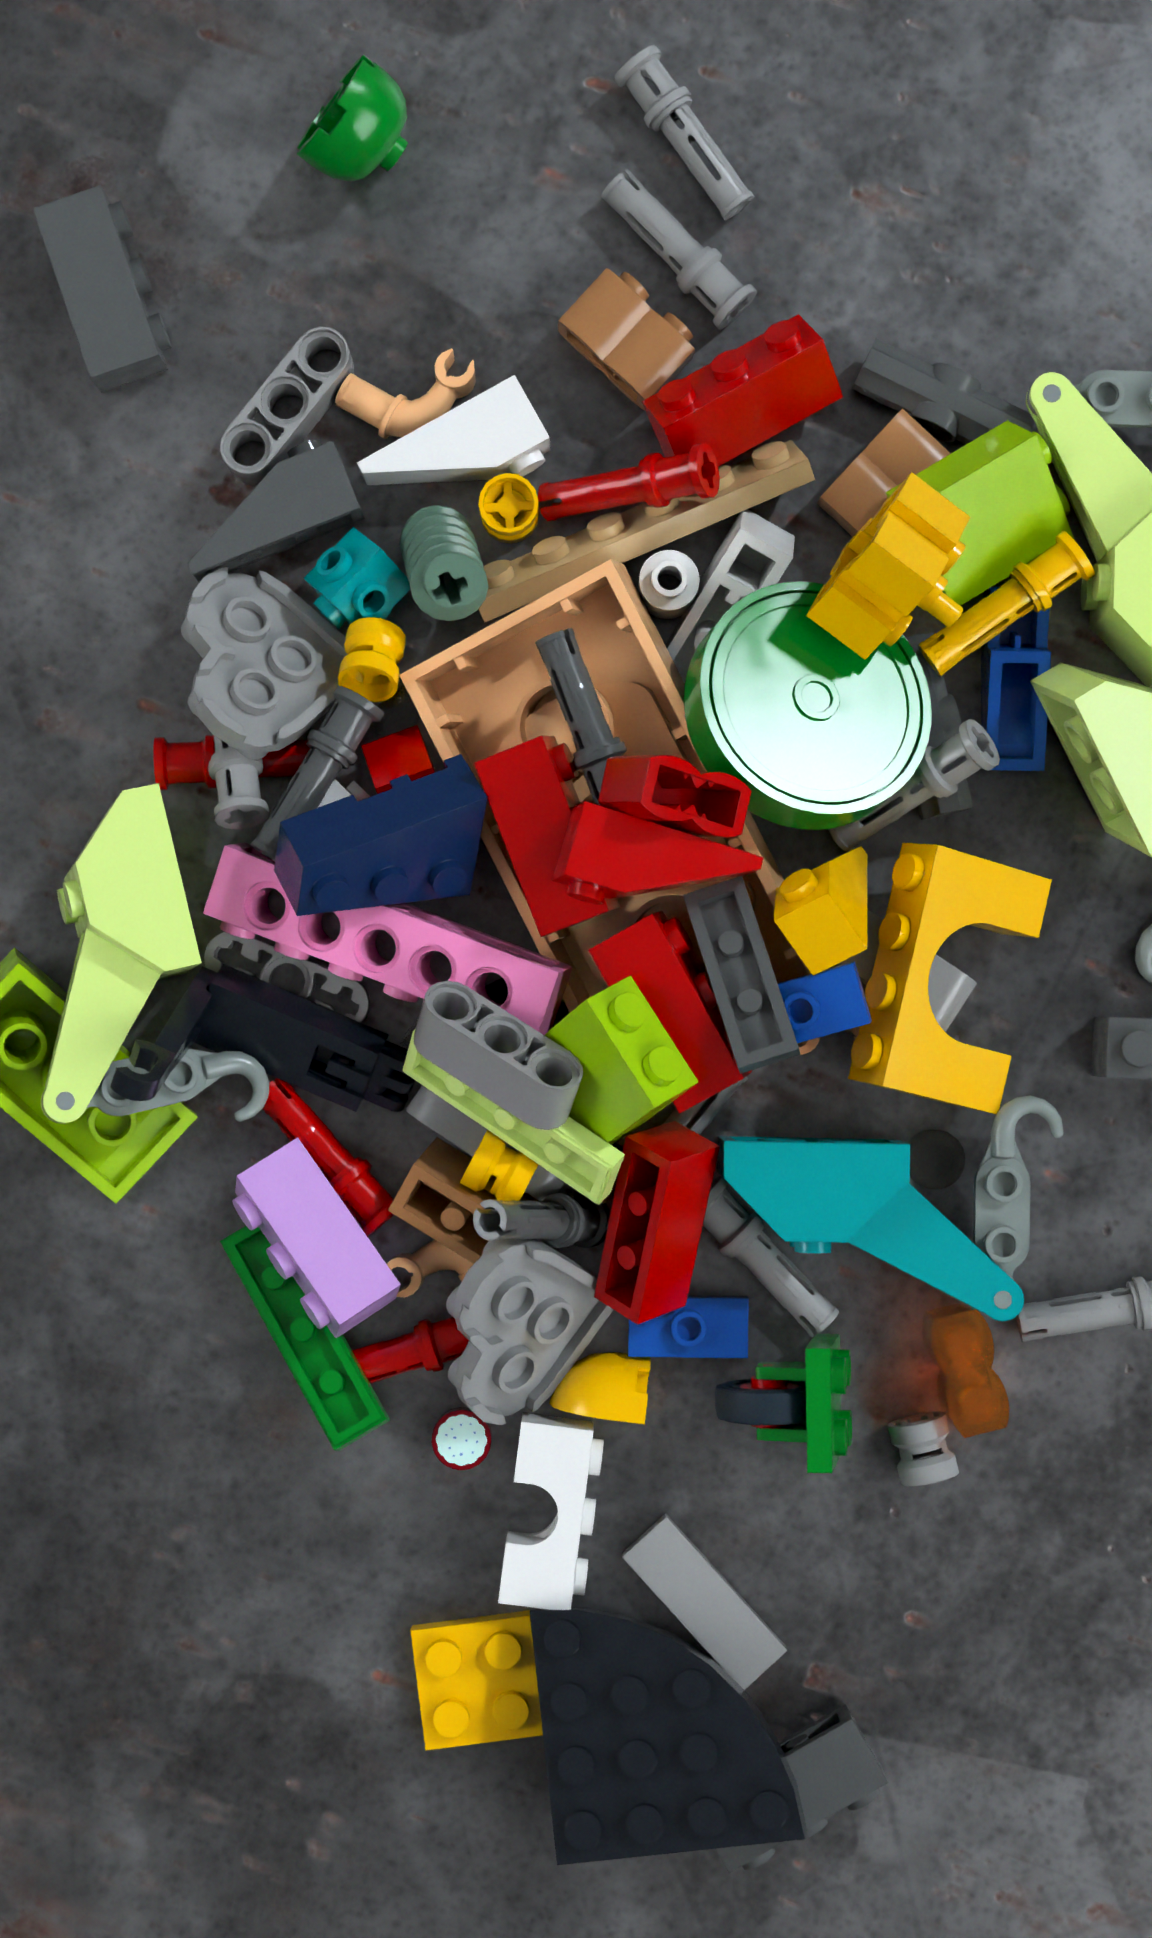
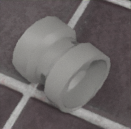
(923, 1448)

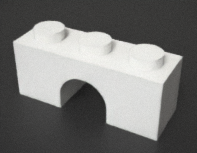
(544, 1566)

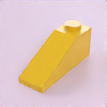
(825, 910)

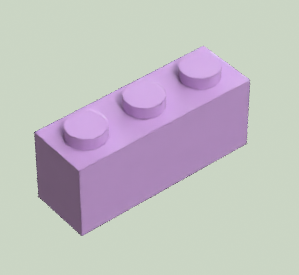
(314, 1239)

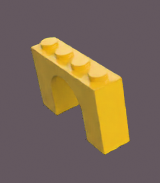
(929, 900)

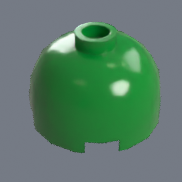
(358, 125)

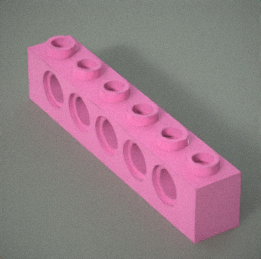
(241, 903)

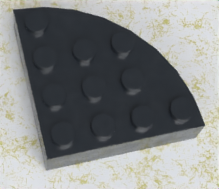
(652, 1744)

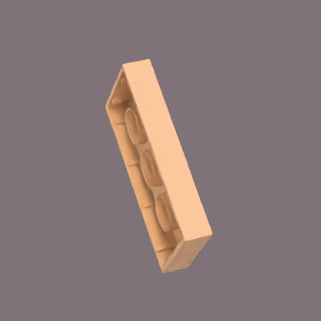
(499, 694)

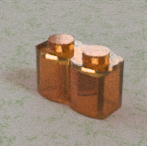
(966, 1384)

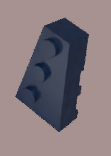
(386, 848)

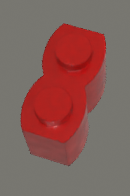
(675, 795)

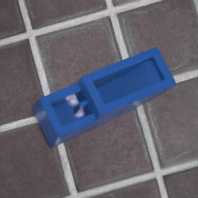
(1008, 700)

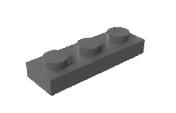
(741, 975)

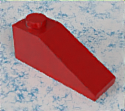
(629, 856)

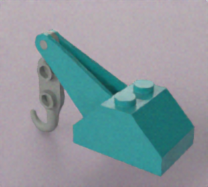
(862, 1196)

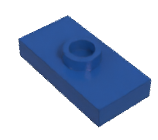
(825, 1002)
(699, 1330)

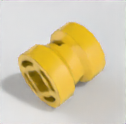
(508, 496)
(372, 650)
(499, 1169)

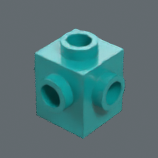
(356, 581)

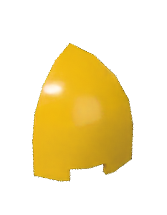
(605, 1388)

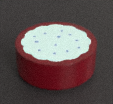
(461, 1439)

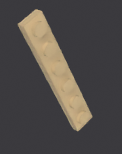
(623, 536)

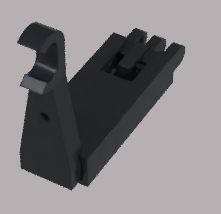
(282, 1032)

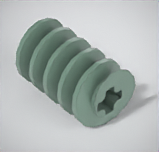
(443, 563)

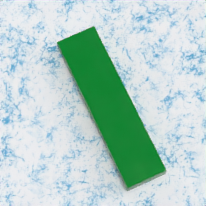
(318, 1360)

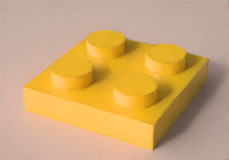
(477, 1680)

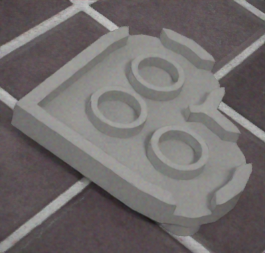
(264, 661)
(524, 1323)

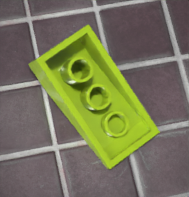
(100, 1147)

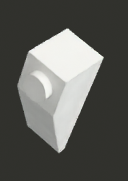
(471, 442)
(747, 560)

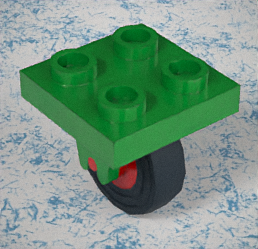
(797, 1402)

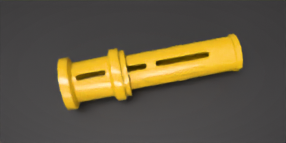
(1028, 589)

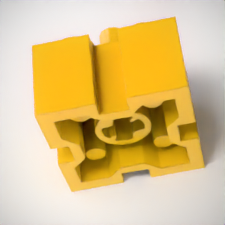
(892, 569)

